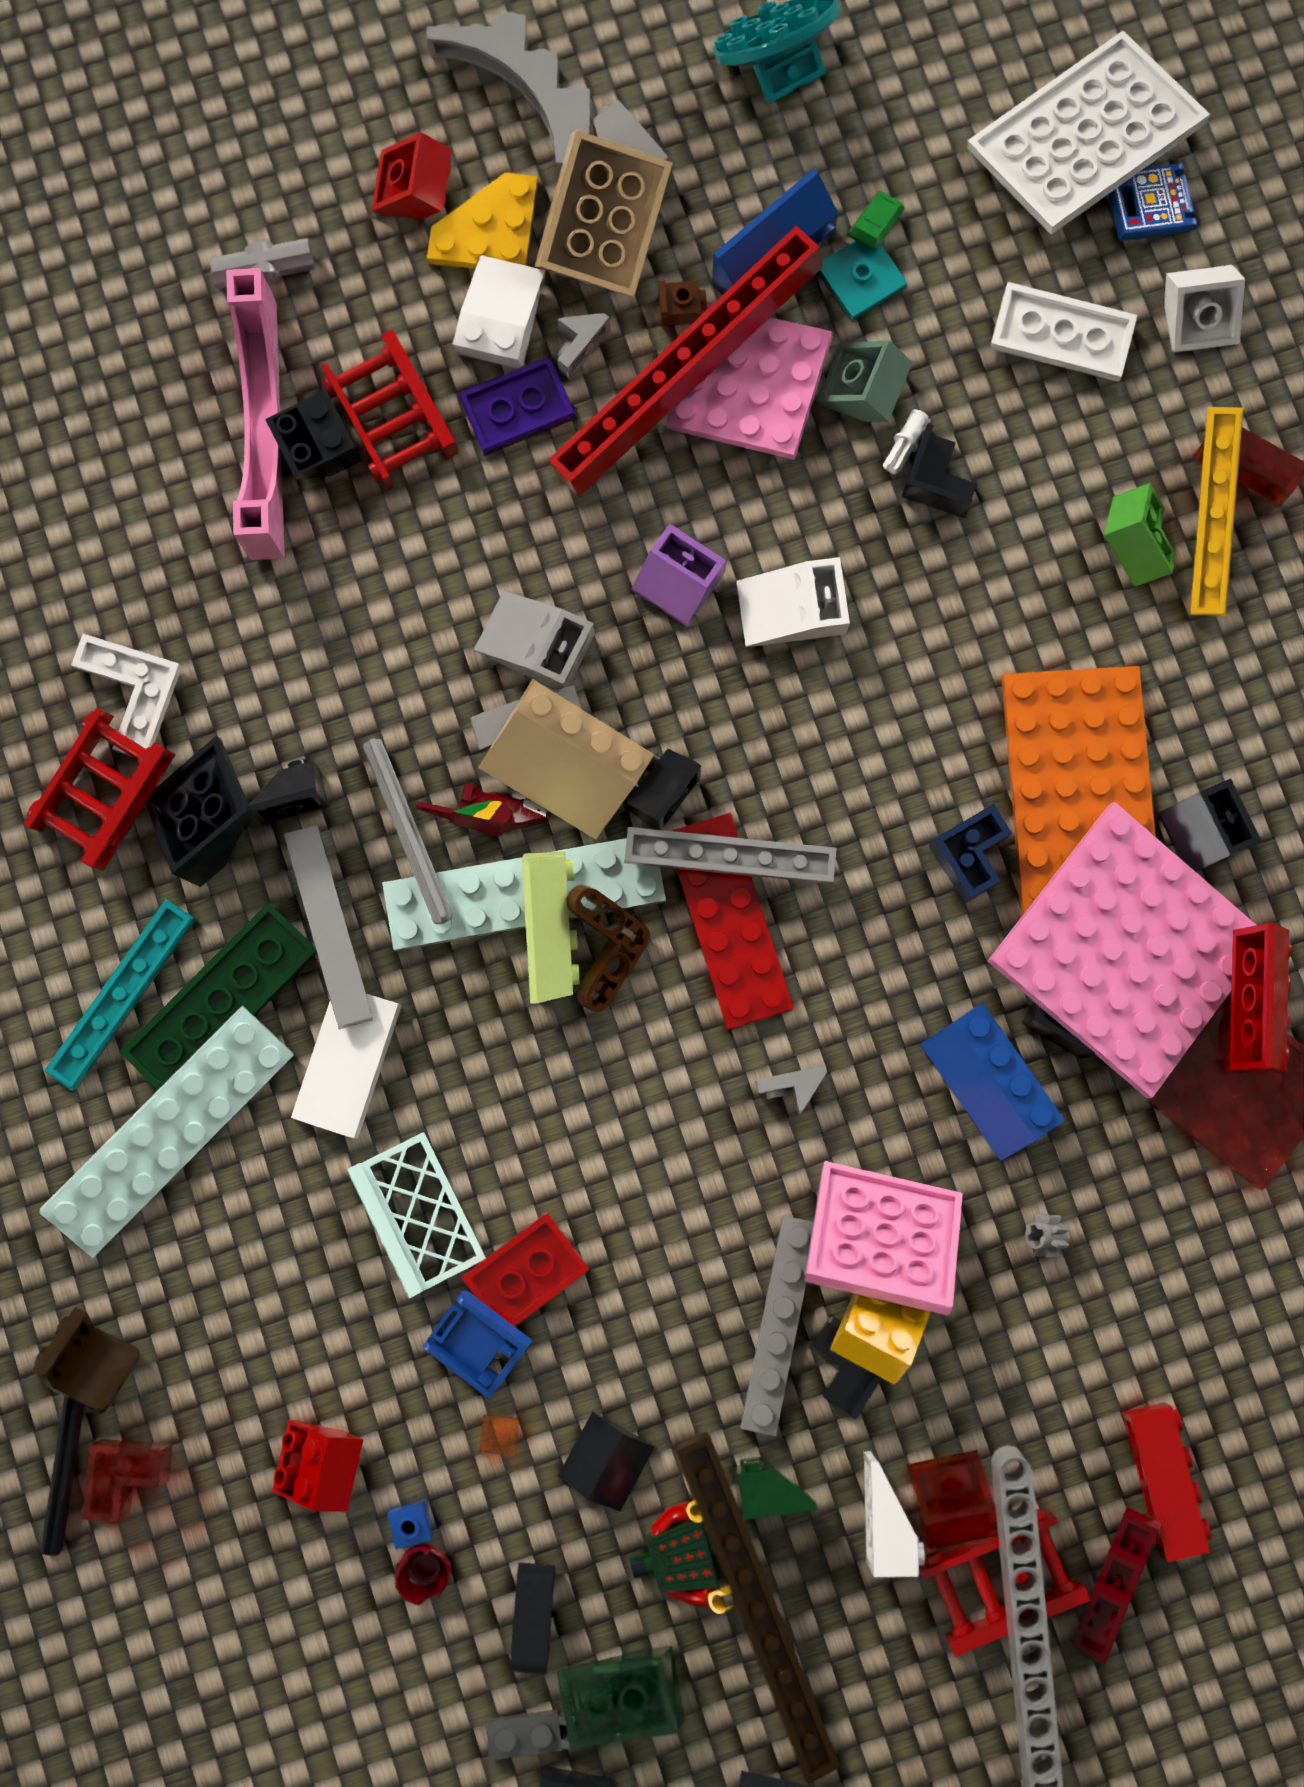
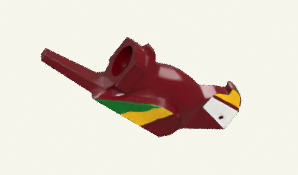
(489, 812)

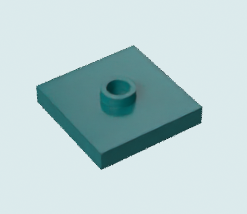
(861, 278)

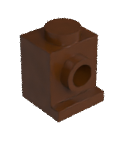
(679, 312)

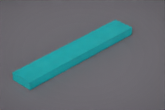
(120, 995)

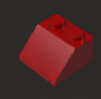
(412, 178)

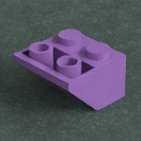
(679, 575)

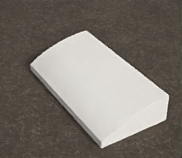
(346, 1070)

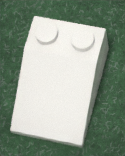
(499, 312)
(890, 1539)

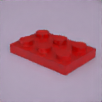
(526, 1271)

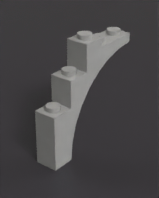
(533, 73)

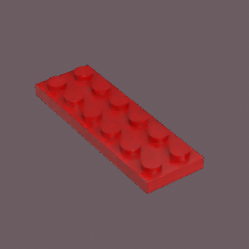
(734, 937)

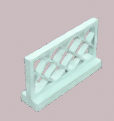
(388, 1229)

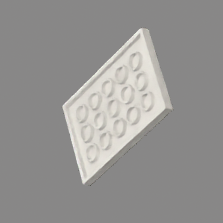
(1087, 132)

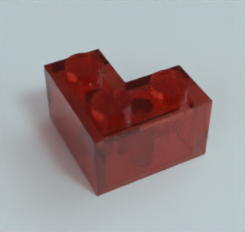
(115, 1469)

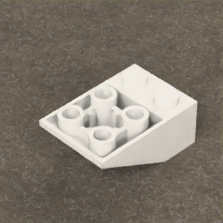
(794, 603)

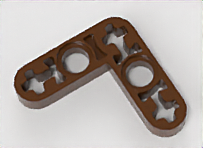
(618, 946)

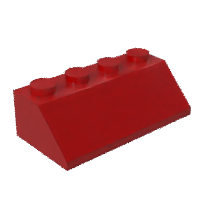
(1260, 999)

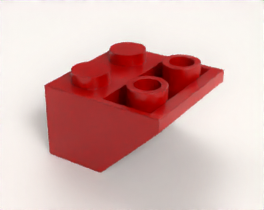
(317, 1466)

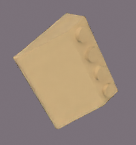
(603, 213)
(565, 759)

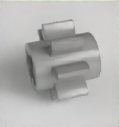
(1047, 1235)

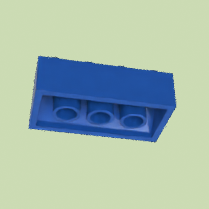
(803, 205)
(992, 1082)

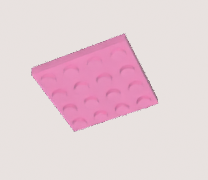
(759, 391)
(885, 1238)

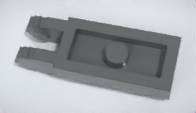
(526, 1734)

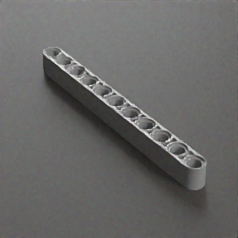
(1031, 1630)

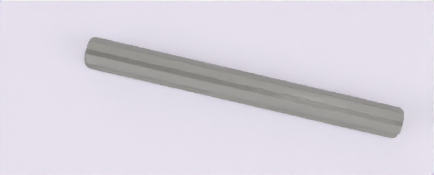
(407, 831)

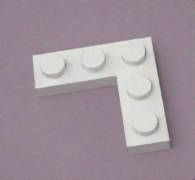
(149, 675)

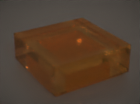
(499, 1435)

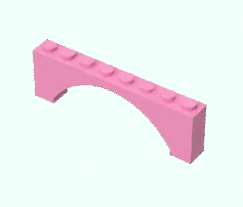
(259, 505)

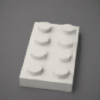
(1063, 331)

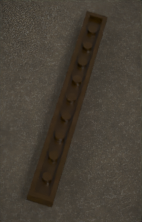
(756, 1607)

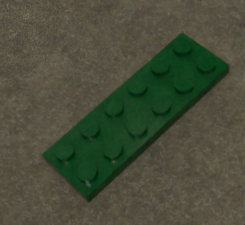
(244, 973)

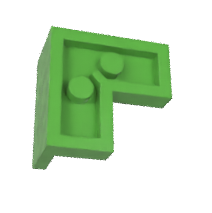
(1137, 535)

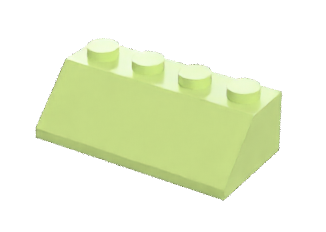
(548, 926)

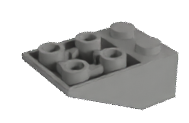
(536, 639)

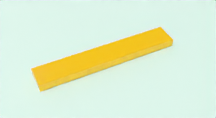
(1216, 511)

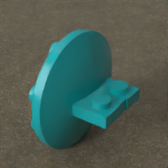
(779, 43)

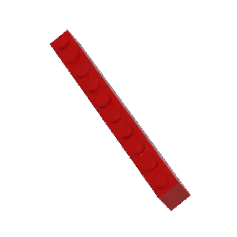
(687, 361)

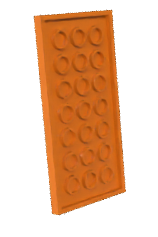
(1070, 754)

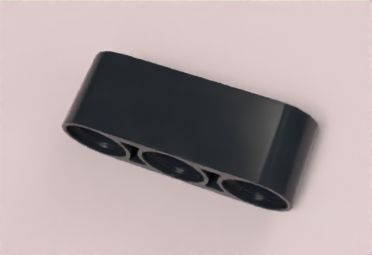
(532, 1618)

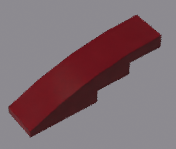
(1116, 1585)

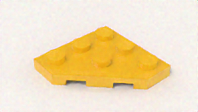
(489, 224)

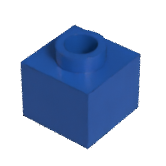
(416, 1513)

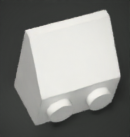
(1204, 307)

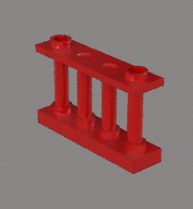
(407, 383)
(133, 790)
(968, 1635)

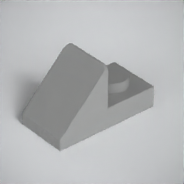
(585, 335)
(802, 1083)

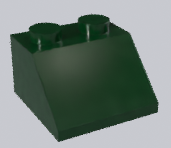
(767, 1491)

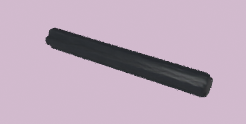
(62, 1477)

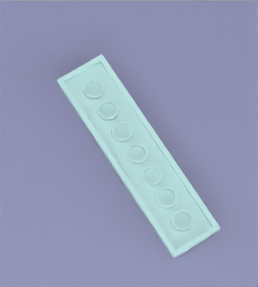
(491, 895)
(166, 1132)

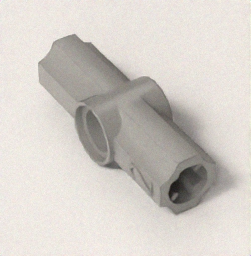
(272, 259)

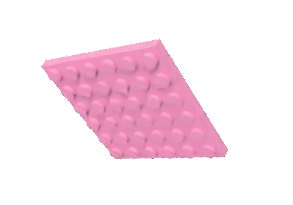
(1126, 950)

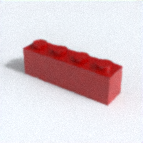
(1166, 1480)

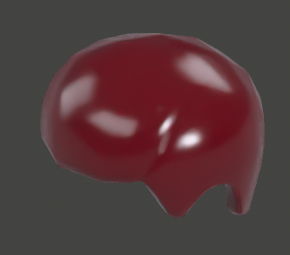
(422, 1573)

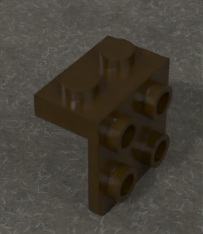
(85, 1362)

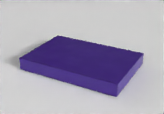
(517, 406)

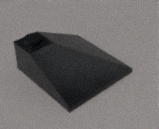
(199, 814)

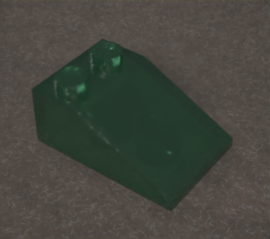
(622, 1698)

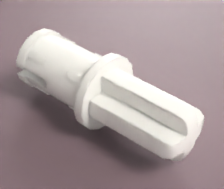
(906, 441)

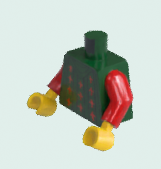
(681, 1559)

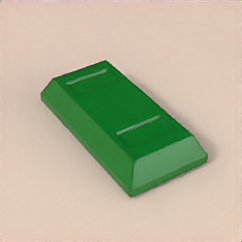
(876, 220)

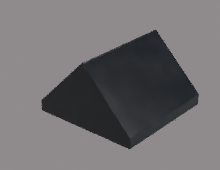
(605, 1462)

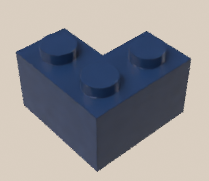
(963, 849)

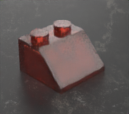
(953, 1500)

